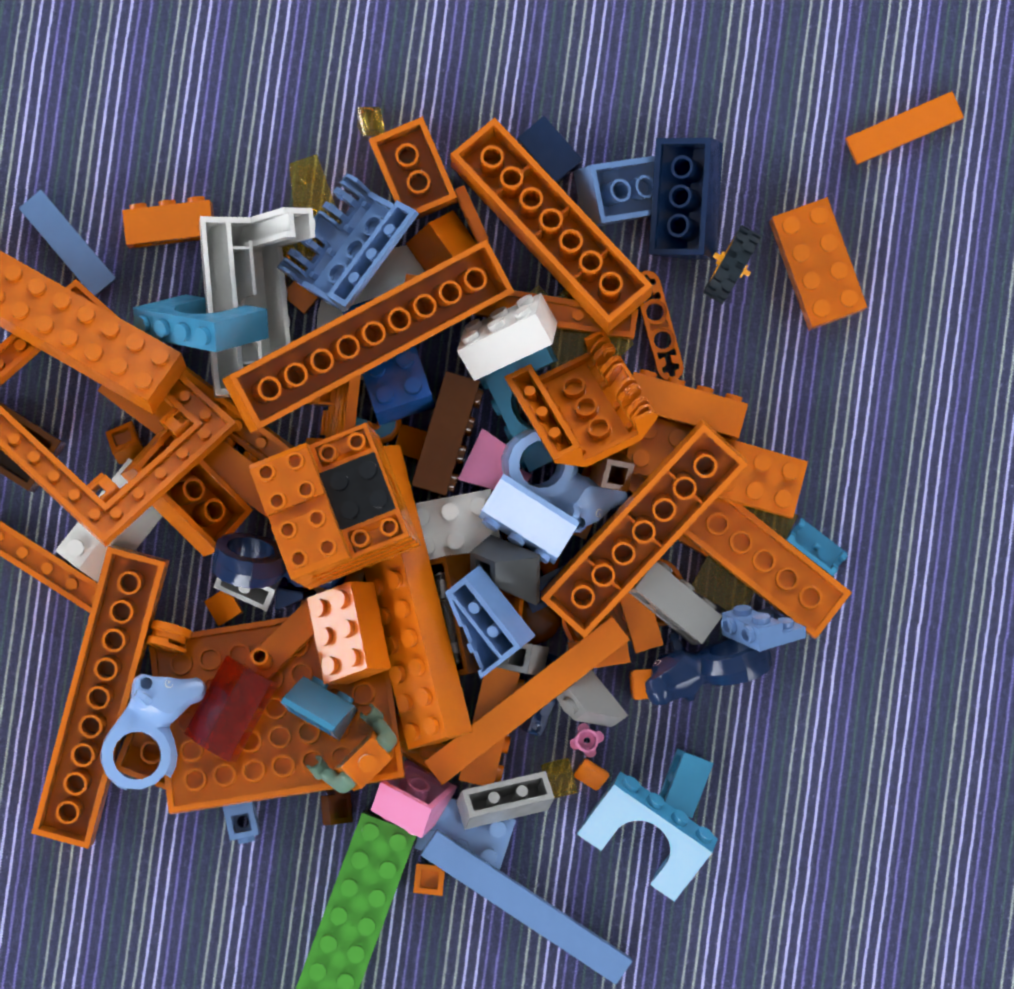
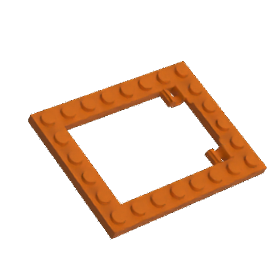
(117, 508)

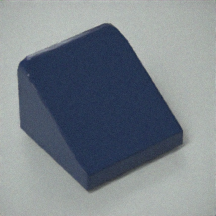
(291, 595)

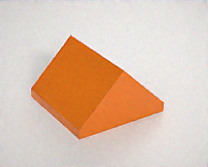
(440, 241)

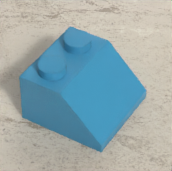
(320, 707)

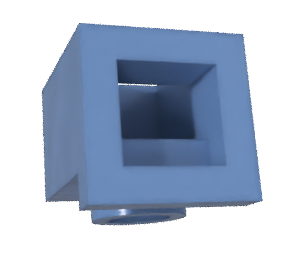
(237, 832)

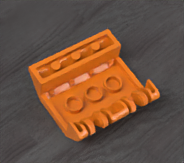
(584, 405)

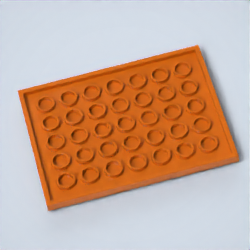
(281, 743)

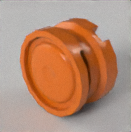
(168, 637)

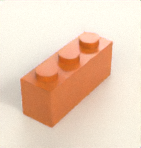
(165, 223)

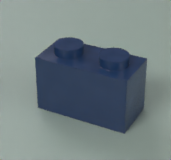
(550, 149)

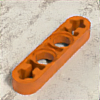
(662, 325)

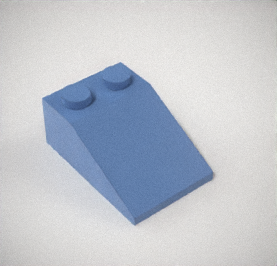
(616, 190)

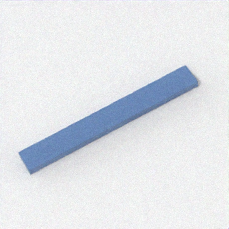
(526, 906)

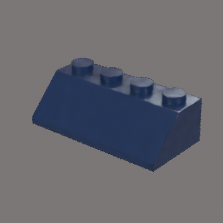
(686, 198)

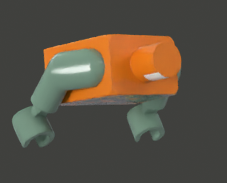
(364, 760)

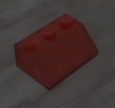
(230, 709)

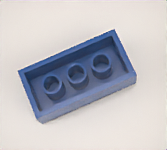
(397, 385)

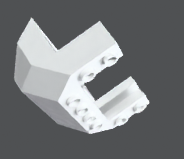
(242, 270)

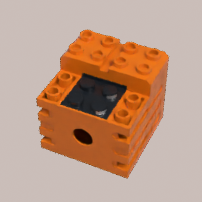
(334, 506)

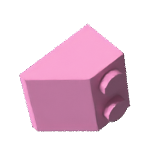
(413, 801)

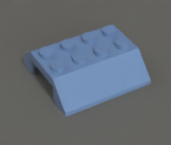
(350, 248)

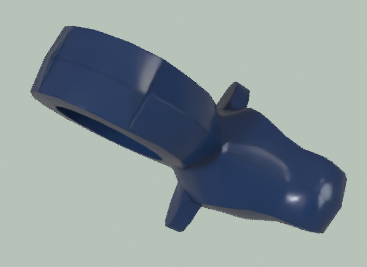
(253, 562)
(720, 664)

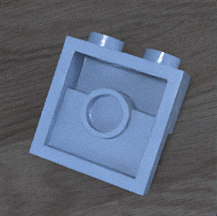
(760, 628)

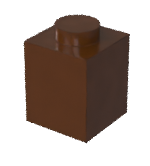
(613, 472)

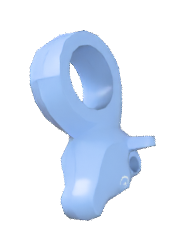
(565, 488)
(151, 710)

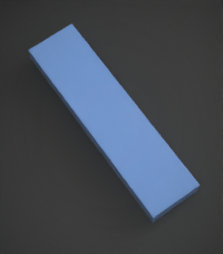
(67, 243)

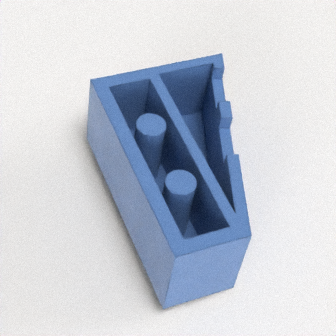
(487, 619)

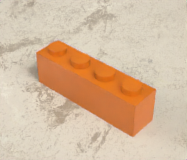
(494, 689)

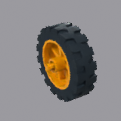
(731, 264)

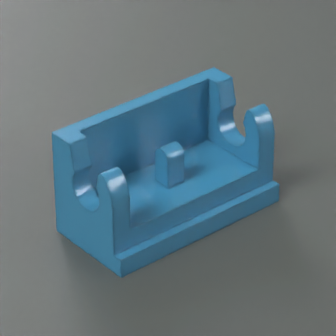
(816, 546)
(685, 781)

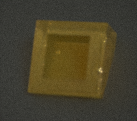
(560, 777)

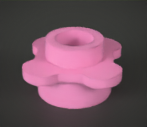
(585, 732)

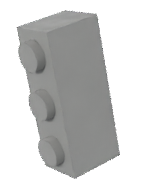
(676, 603)
(505, 800)

